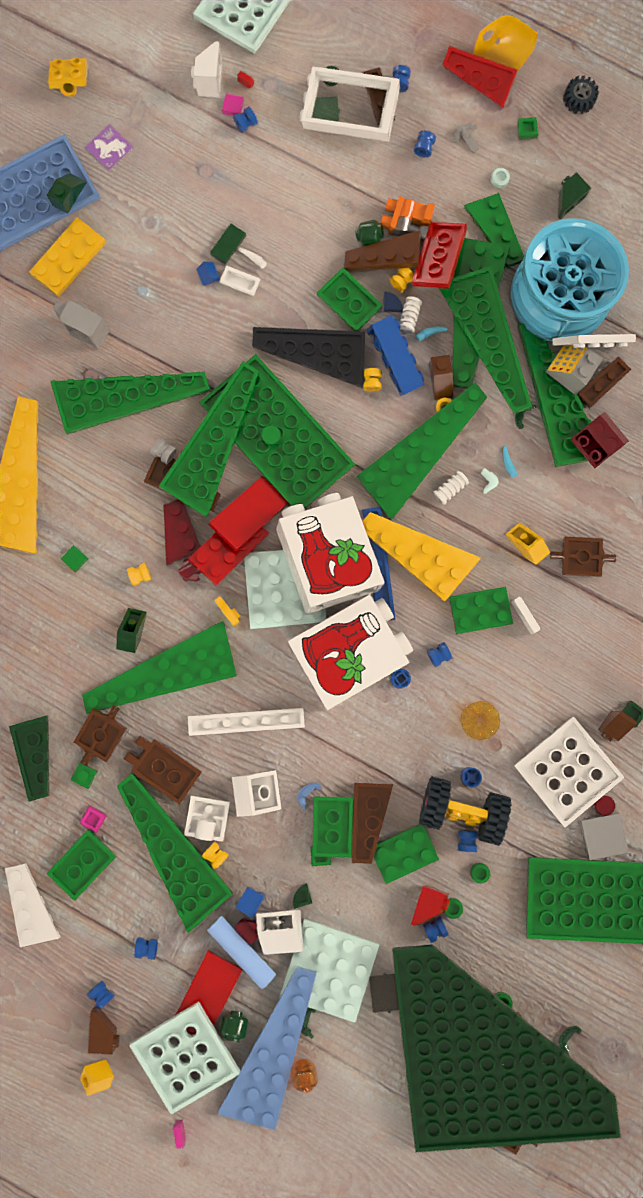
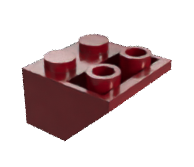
(599, 440)

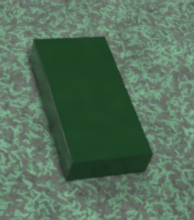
(228, 244)

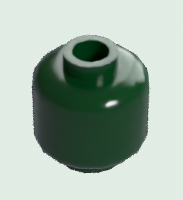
(369, 232)
(234, 1026)

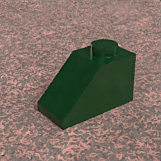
(65, 192)
(572, 192)
(131, 630)

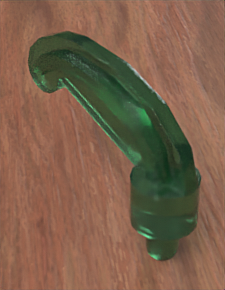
(519, 417)
(305, 1030)
(565, 1037)

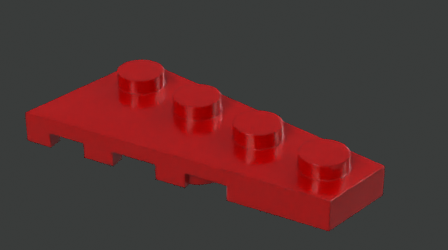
(484, 75)

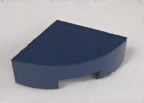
(392, 303)

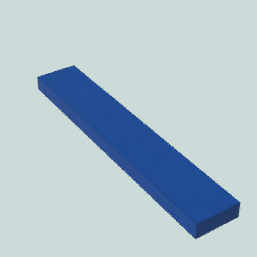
(381, 557)

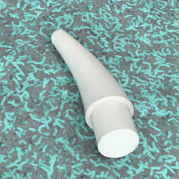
(258, 260)

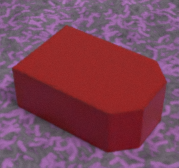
(245, 79)

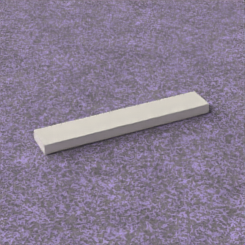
(246, 721)

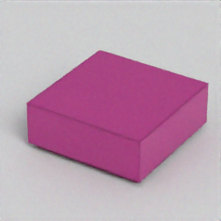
(232, 104)
(93, 819)
(179, 1134)

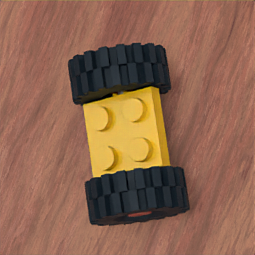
(492, 818)

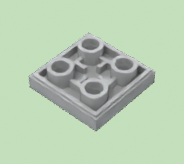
(604, 836)

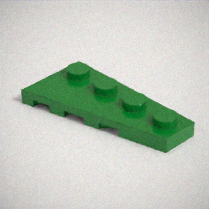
(495, 224)

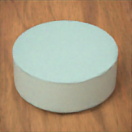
(500, 178)

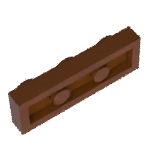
(376, 96)
(604, 382)

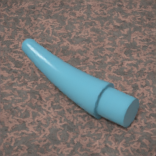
(428, 332)
(510, 468)

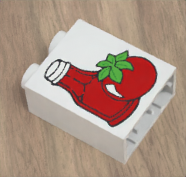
(328, 553)
(351, 650)

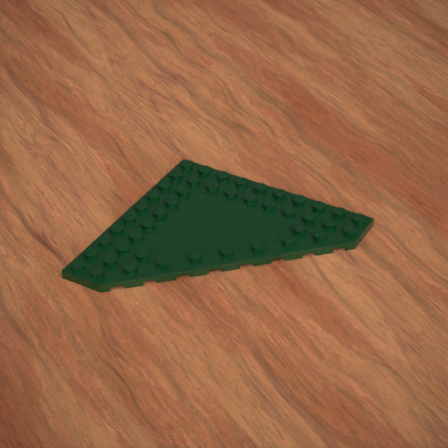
(483, 1070)

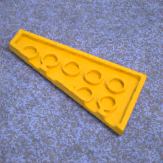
(426, 558)

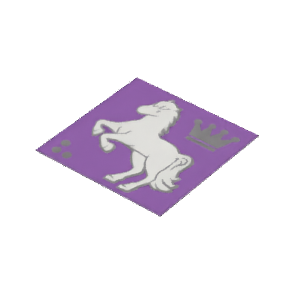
(109, 147)

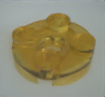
(491, 718)

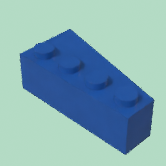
(396, 355)

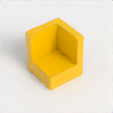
(96, 1077)

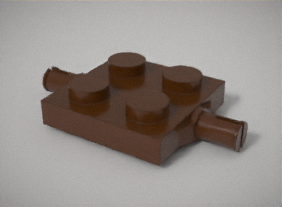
(582, 556)
(100, 735)

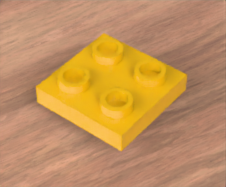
(68, 71)

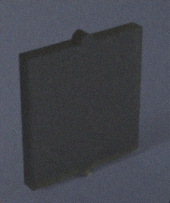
(383, 993)

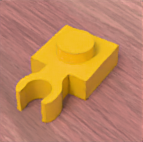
(231, 614)

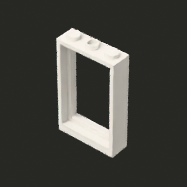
(382, 133)

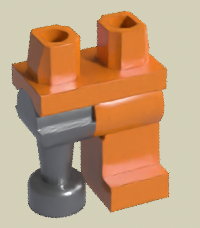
(407, 212)

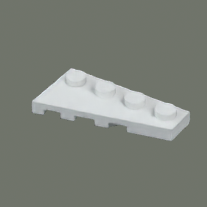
(580, 341)
(30, 914)

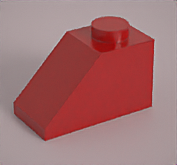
(430, 904)

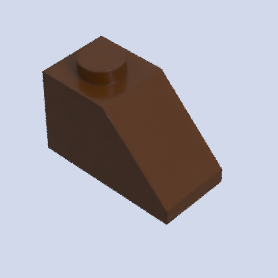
(441, 377)
(616, 726)
(102, 1033)

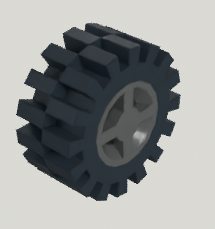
(584, 88)

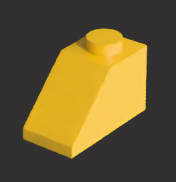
(528, 543)

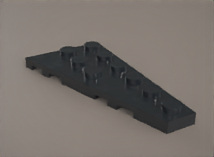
(325, 351)

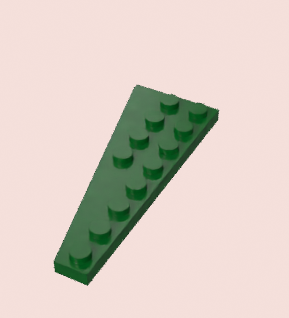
(473, 257)
(103, 400)
(405, 466)
(189, 664)
(186, 874)

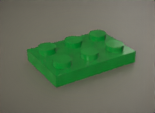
(349, 300)
(481, 610)
(332, 827)
(404, 853)
(81, 864)

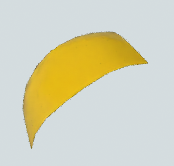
(515, 45)

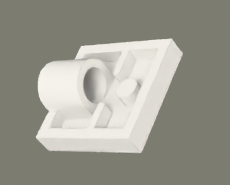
(207, 818)

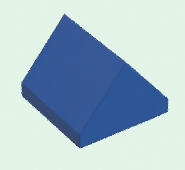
(207, 273)

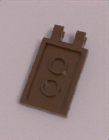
(163, 769)

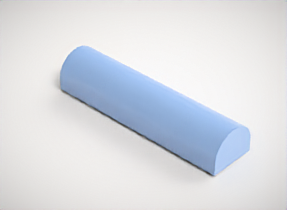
(241, 952)

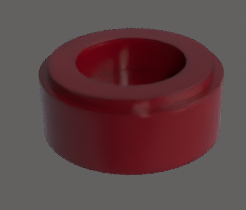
(605, 805)

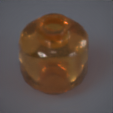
(304, 1075)

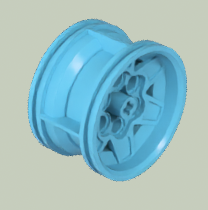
(573, 245)

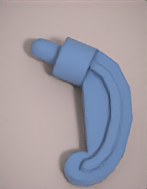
(305, 791)

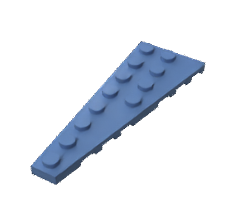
(263, 1079)

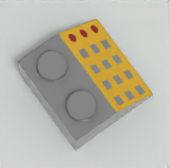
(573, 367)

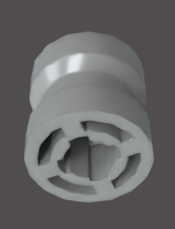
(162, 450)

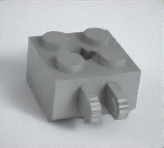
(82, 323)

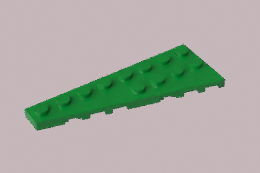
(480, 313)
(559, 407)
(202, 462)

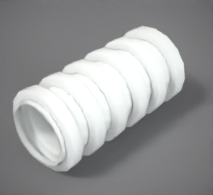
(410, 314)
(451, 487)

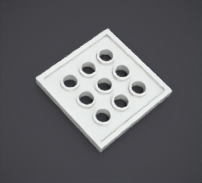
(567, 785)

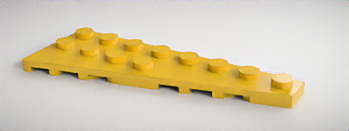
(20, 480)

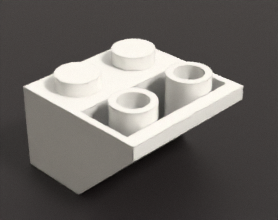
(280, 932)

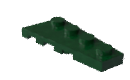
(32, 752)

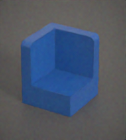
(250, 902)

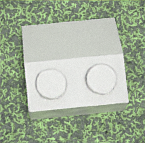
(208, 71)
(256, 793)

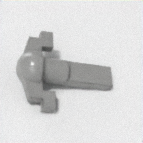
(463, 130)

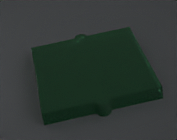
(326, 108)

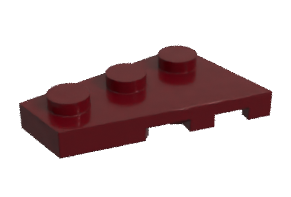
(179, 533)

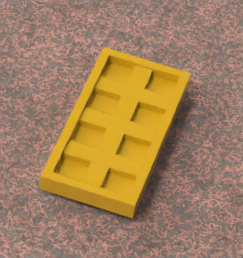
(67, 256)

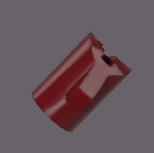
(189, 572)
(247, 930)

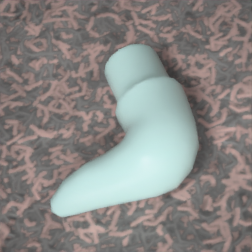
(492, 478)

